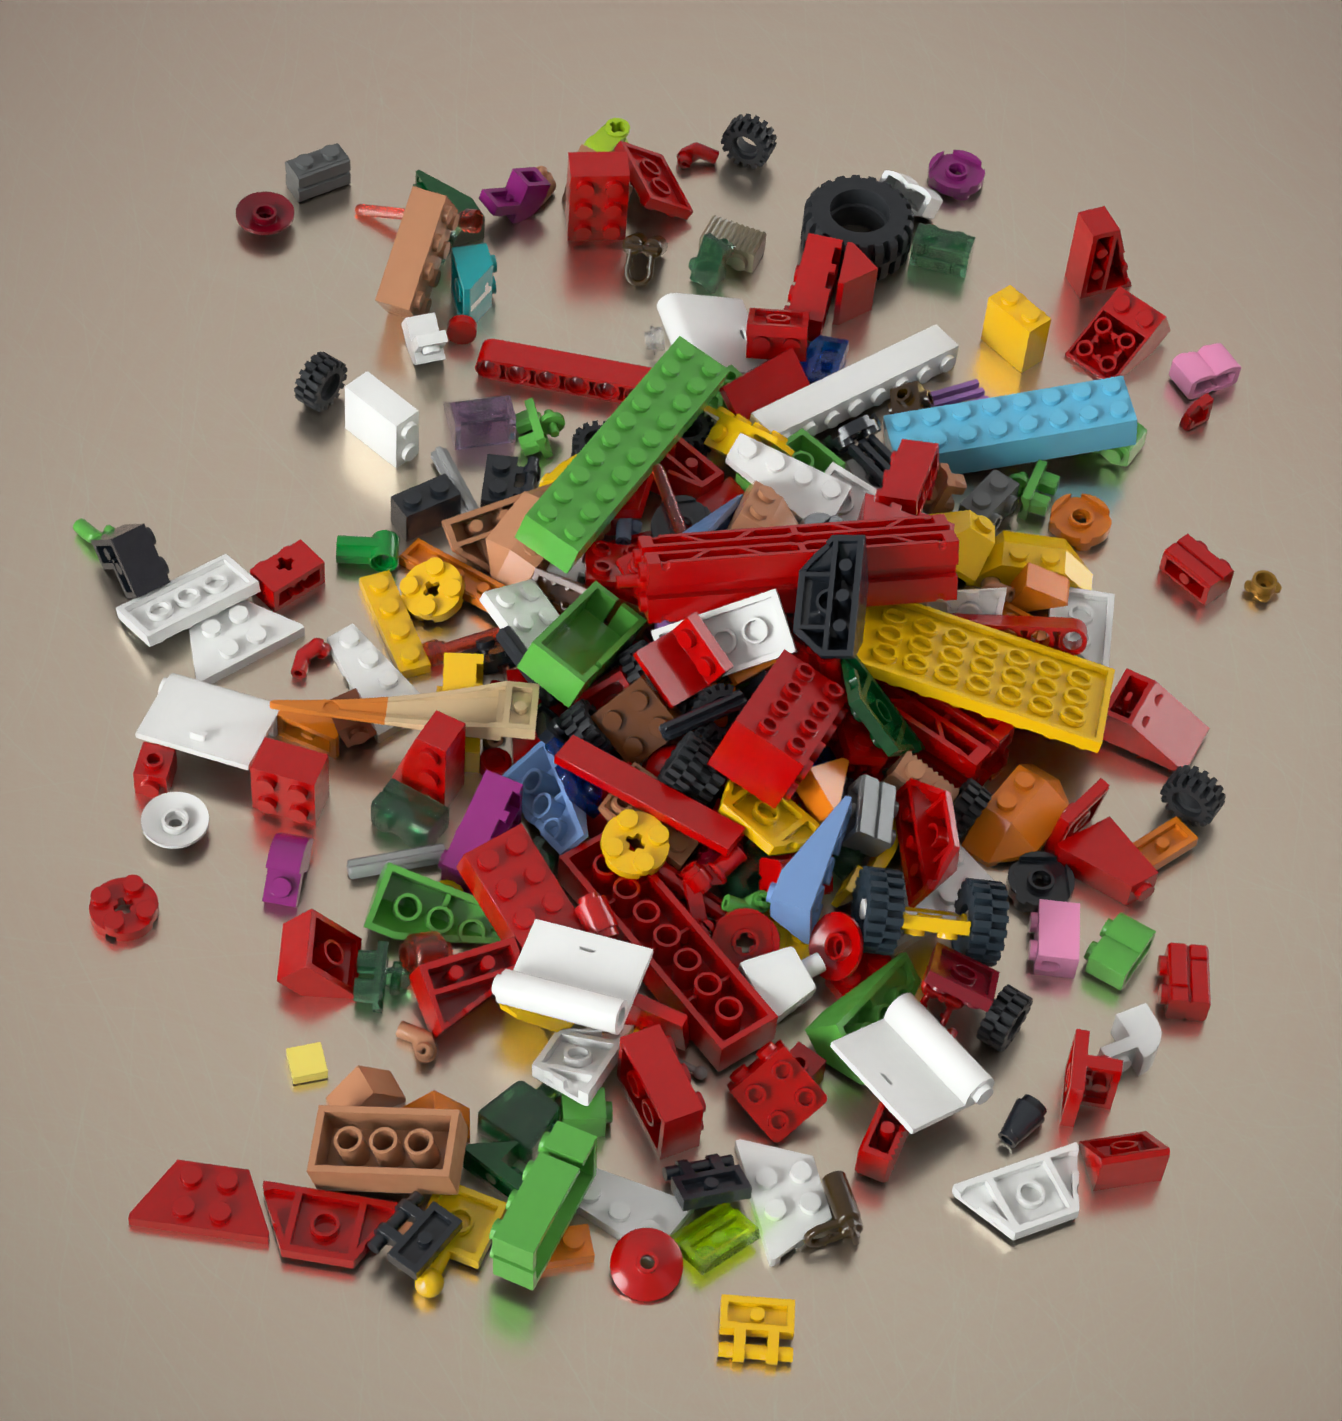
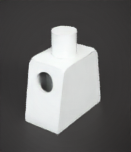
(783, 978)

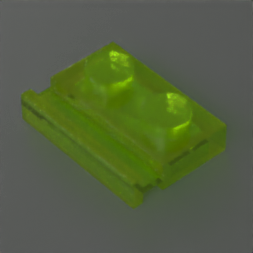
(715, 1237)

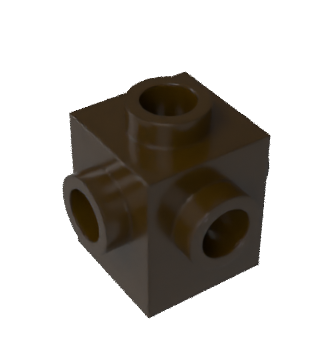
(909, 397)

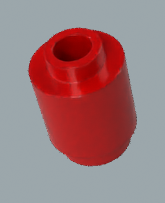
(597, 915)

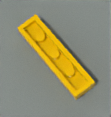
(394, 624)

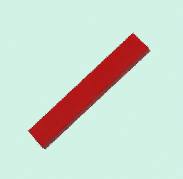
(649, 795)

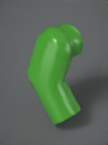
(88, 531)
(754, 901)

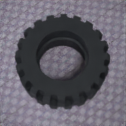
(863, 204)

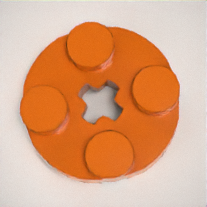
(1079, 534)

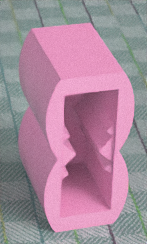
(1204, 370)

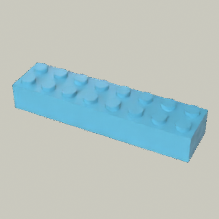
(1022, 425)

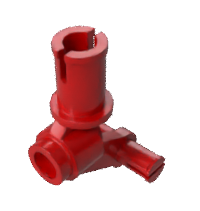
(701, 877)

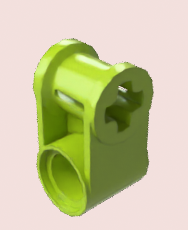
(609, 135)

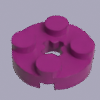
(943, 178)

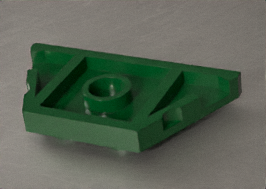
(877, 712)

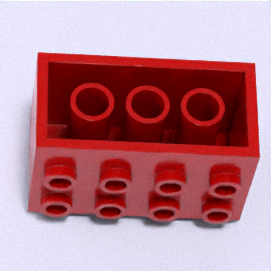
(781, 730)

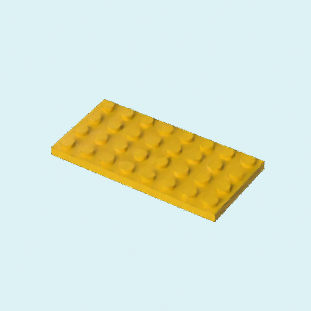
(988, 672)

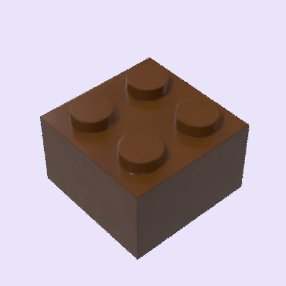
(634, 719)

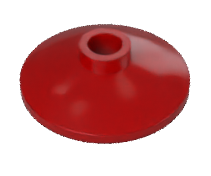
(838, 943)
(643, 1283)

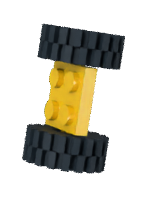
(974, 927)

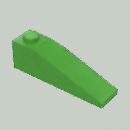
(416, 904)
(862, 1007)

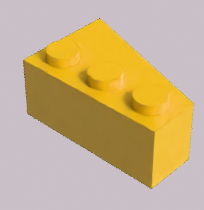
(459, 672)

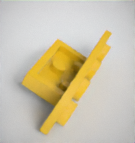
(728, 428)

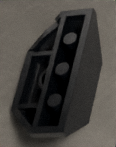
(833, 598)

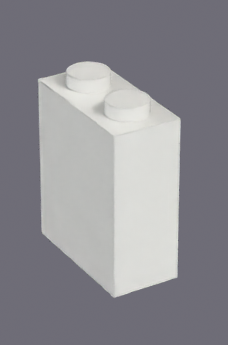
(382, 419)

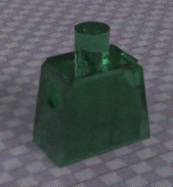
(520, 1116)

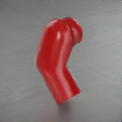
(694, 152)
(305, 654)

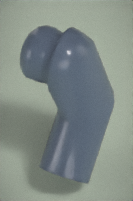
(625, 528)

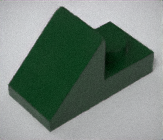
(494, 1165)

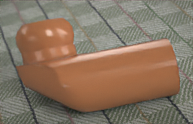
(421, 1039)

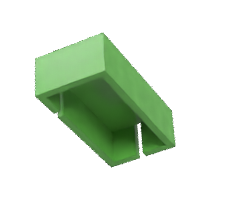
(579, 644)
(543, 1204)

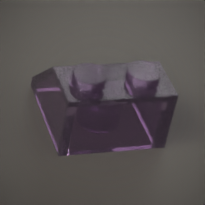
(481, 421)

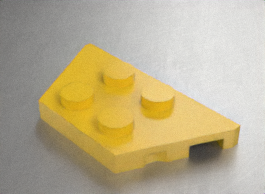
(771, 829)

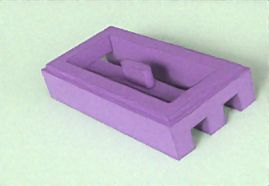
(958, 393)

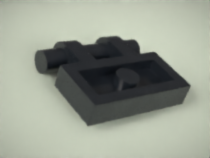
(501, 475)
(707, 1182)
(422, 1241)

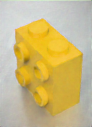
(1015, 328)

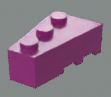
(492, 811)

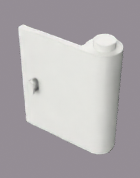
(711, 325)
(208, 721)
(574, 977)
(914, 1065)

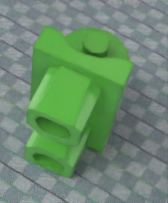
(549, 424)
(1029, 488)

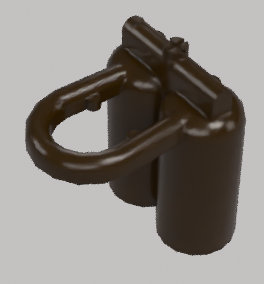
(651, 248)
(844, 1211)

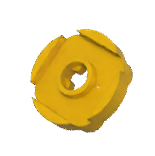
(428, 574)
(632, 825)

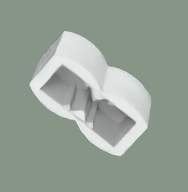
(922, 200)

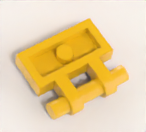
(756, 1318)

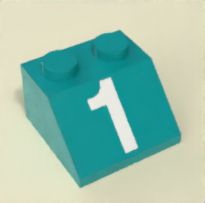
(473, 279)

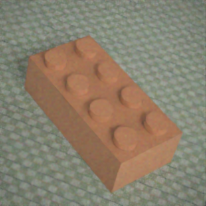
(417, 254)
(388, 1149)

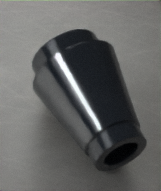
(1022, 1120)

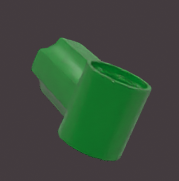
(379, 550)

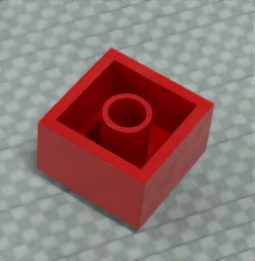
(290, 781)

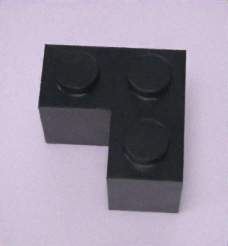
(133, 558)

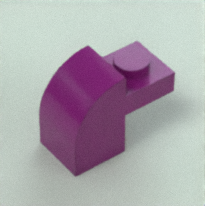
(520, 197)
(285, 867)

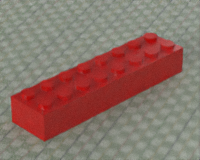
(687, 966)

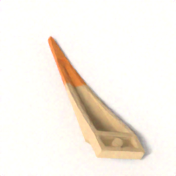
(487, 709)

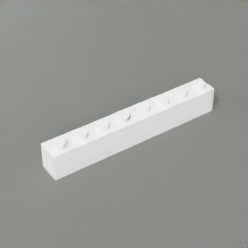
(860, 384)

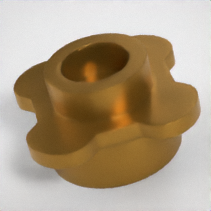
(1263, 585)

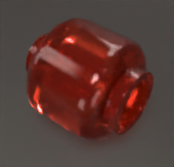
(423, 948)

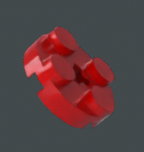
(118, 892)
(742, 920)

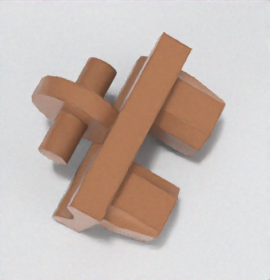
(945, 485)

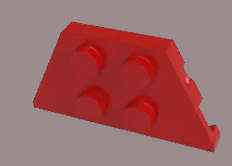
(204, 1202)
(323, 1223)

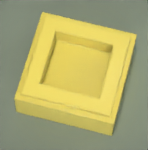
(306, 1063)

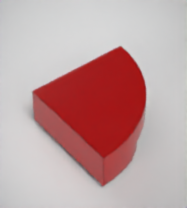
(1197, 413)

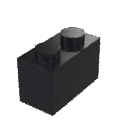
(424, 507)

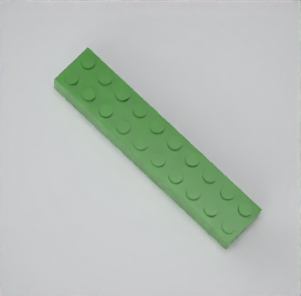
(621, 455)

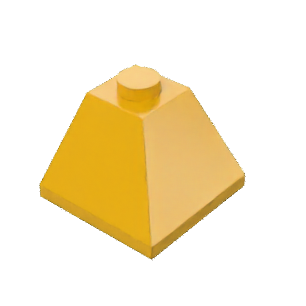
(976, 541)

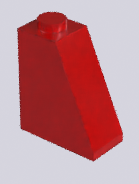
(1108, 862)

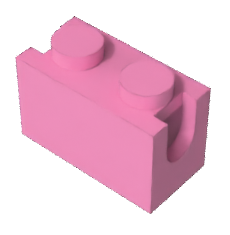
(1055, 938)

